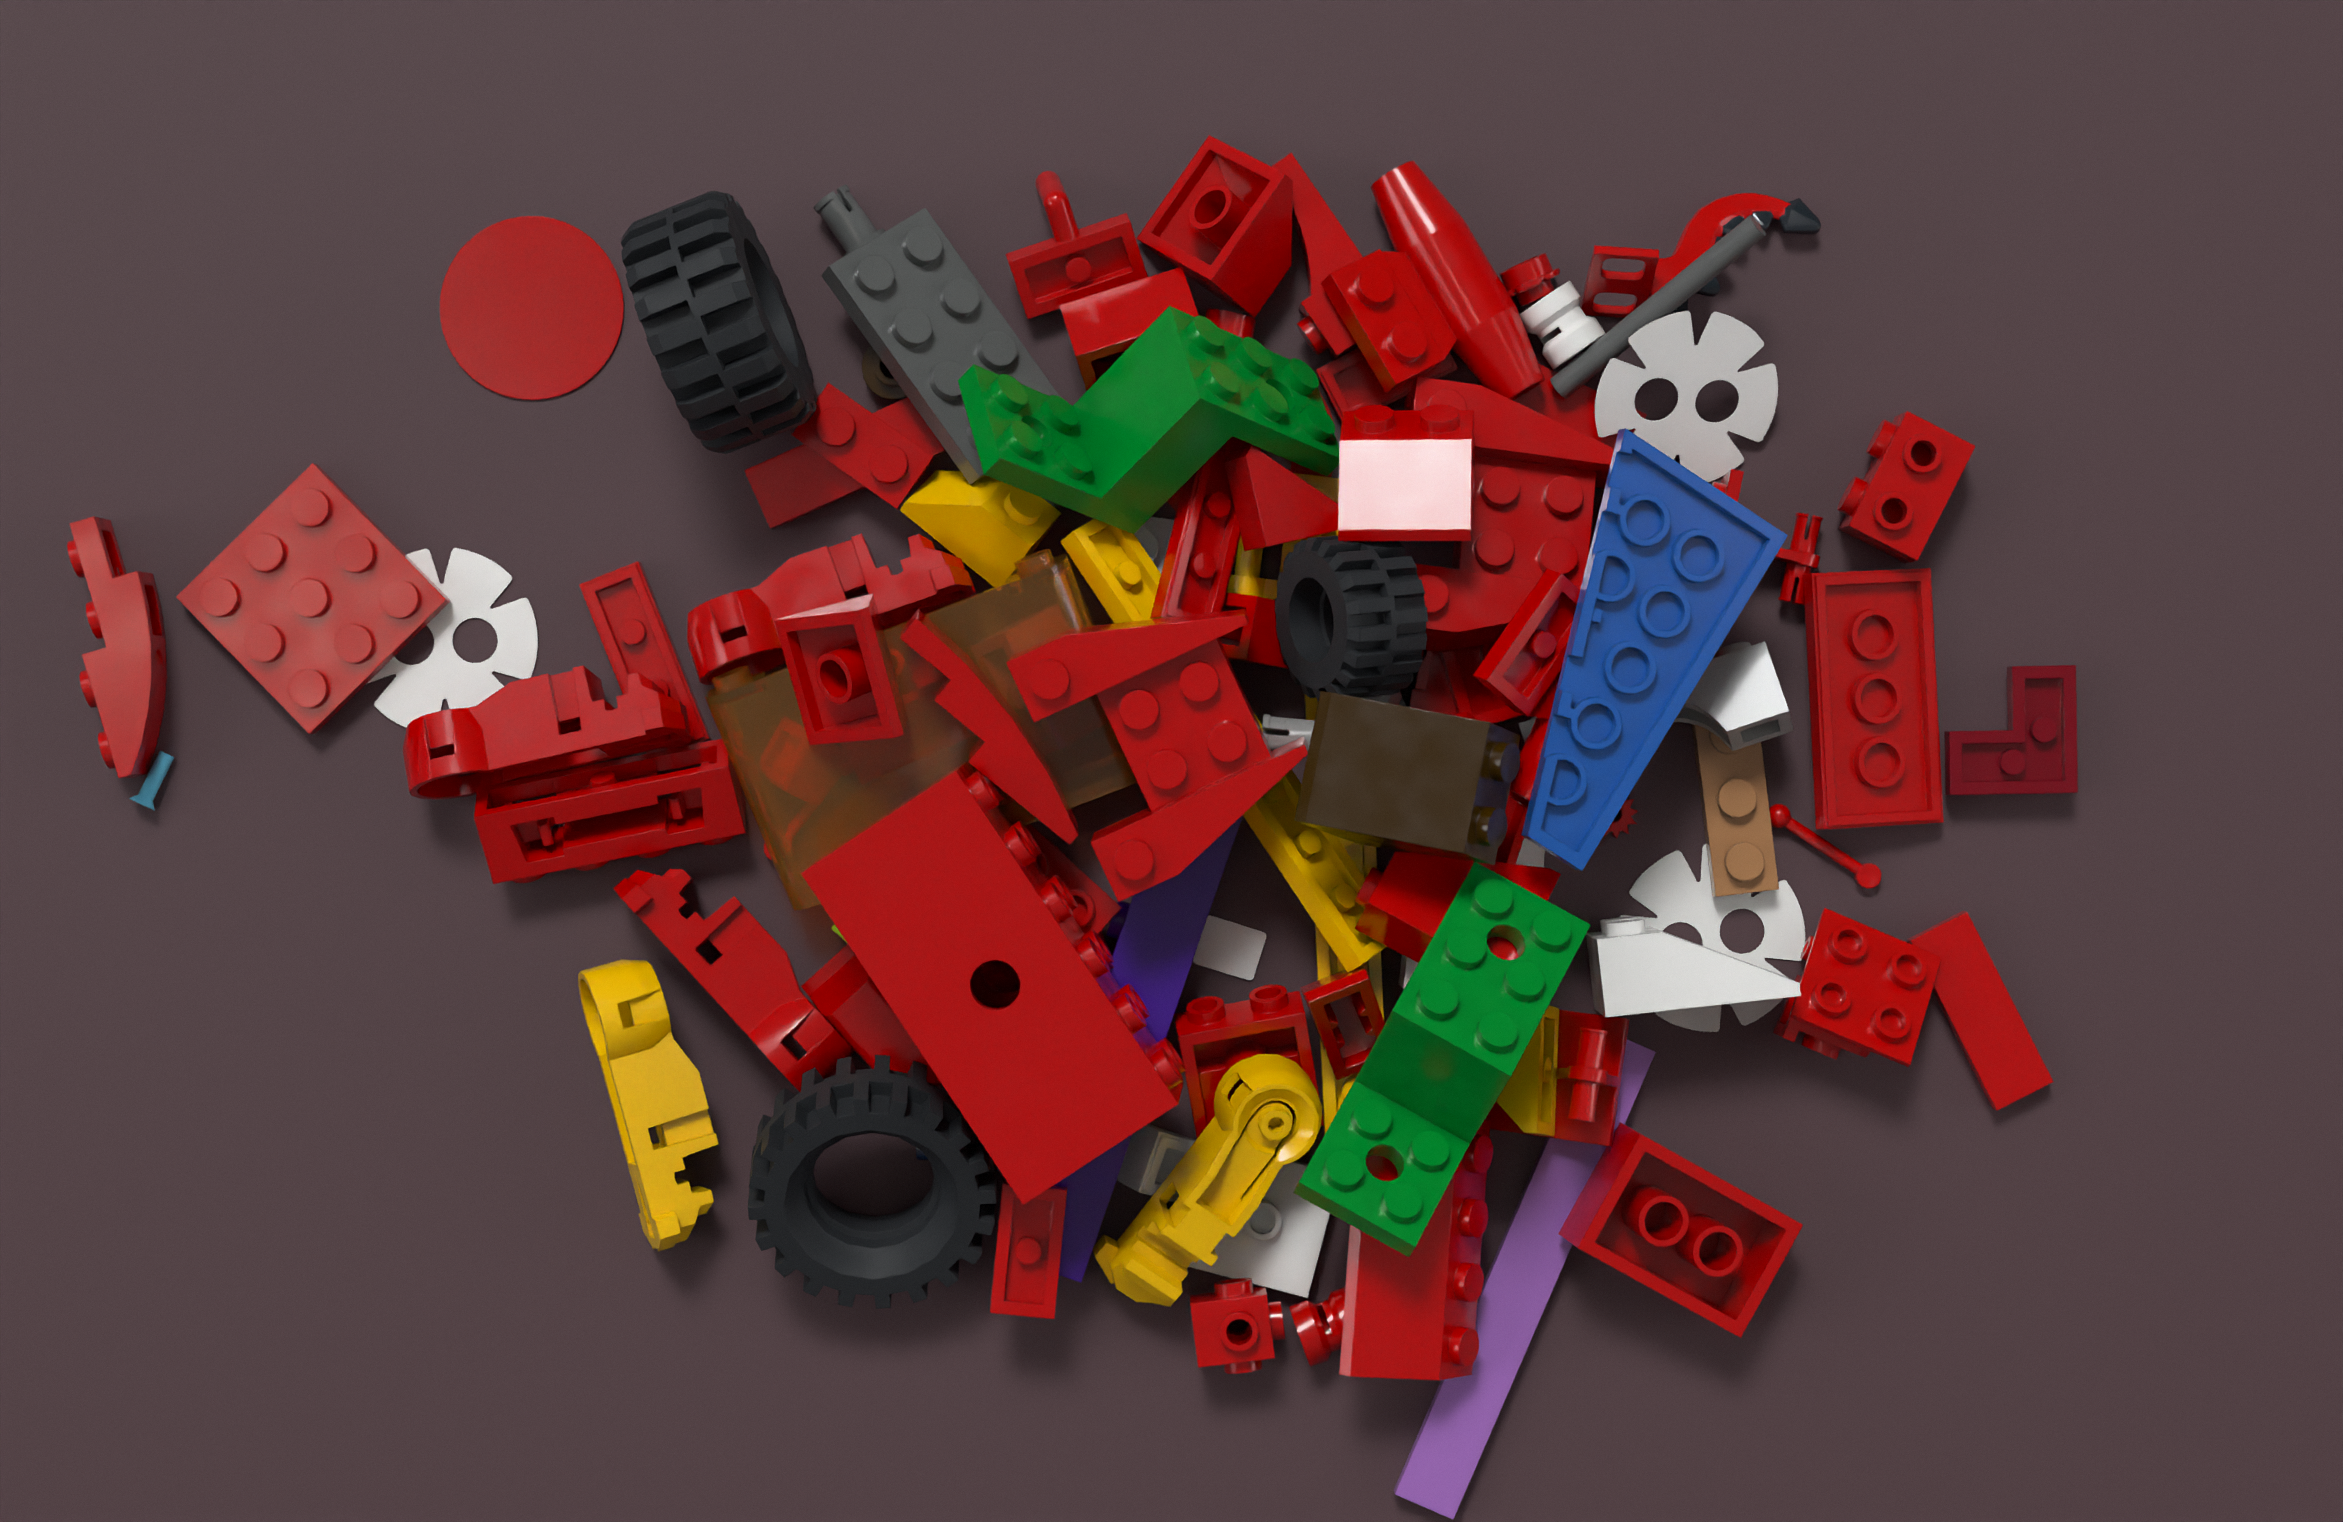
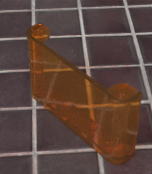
(826, 793)

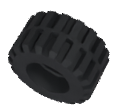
(1350, 617)

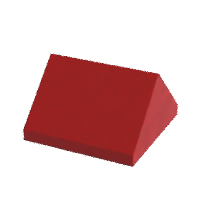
(842, 673)

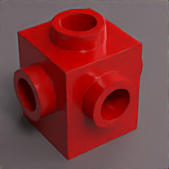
(1235, 1350)

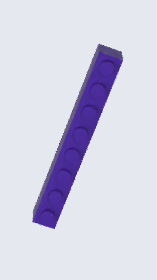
(1153, 955)

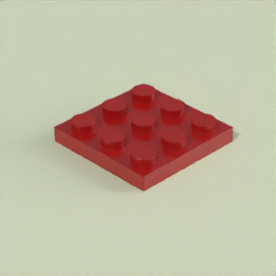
(313, 599)

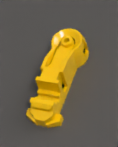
(649, 1087)
(1216, 1179)

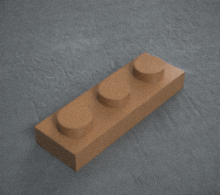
(1735, 816)

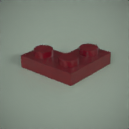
(2036, 749)

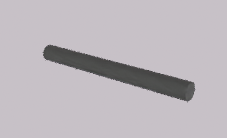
(1659, 305)

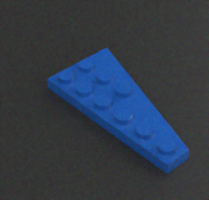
(1652, 610)

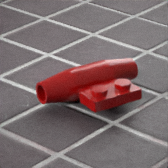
(1431, 295)
(1528, 663)

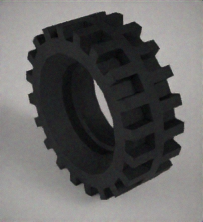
(860, 1250)

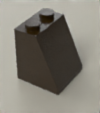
(1408, 778)

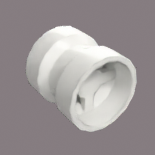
(1561, 325)

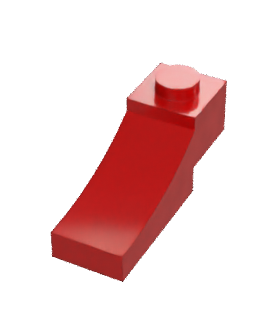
(1325, 250)

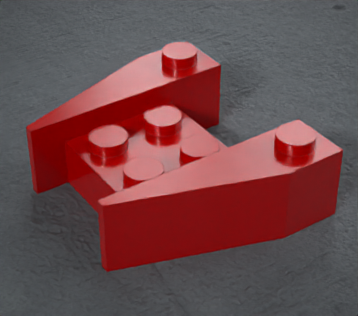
(1527, 513)
(1179, 729)

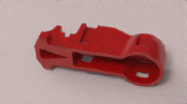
(743, 620)
(531, 732)
(748, 980)

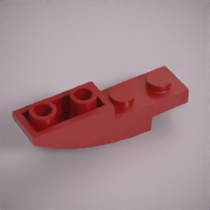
(131, 672)

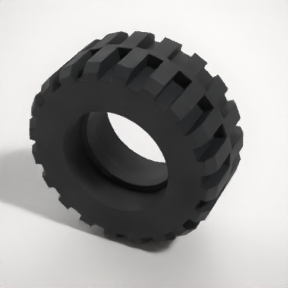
(718, 322)

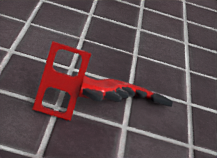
(1699, 234)

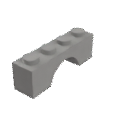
(1734, 698)

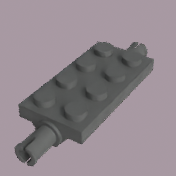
(923, 317)

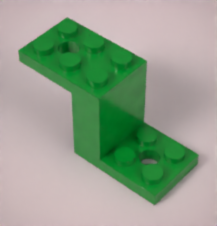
(1149, 420)
(1442, 1058)

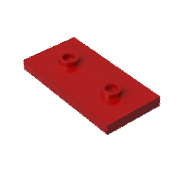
(1873, 698)

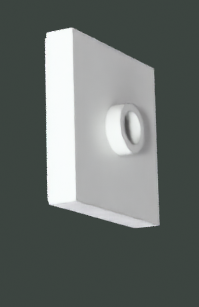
(1278, 1241)

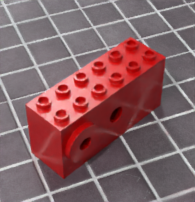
(1036, 1069)

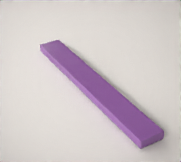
(1508, 1313)

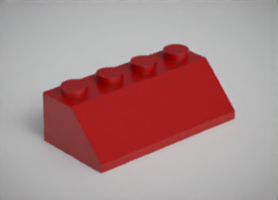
(1420, 1310)

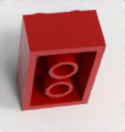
(1680, 1230)

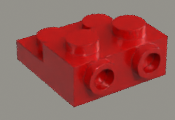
(1221, 1034)

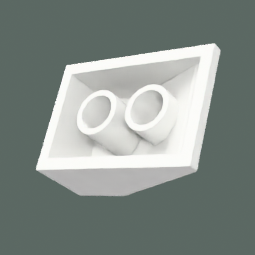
(1654, 971)

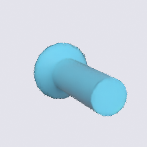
(154, 780)

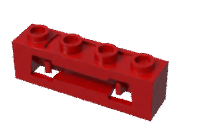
(609, 812)

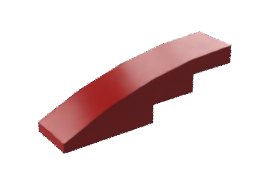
(1005, 747)

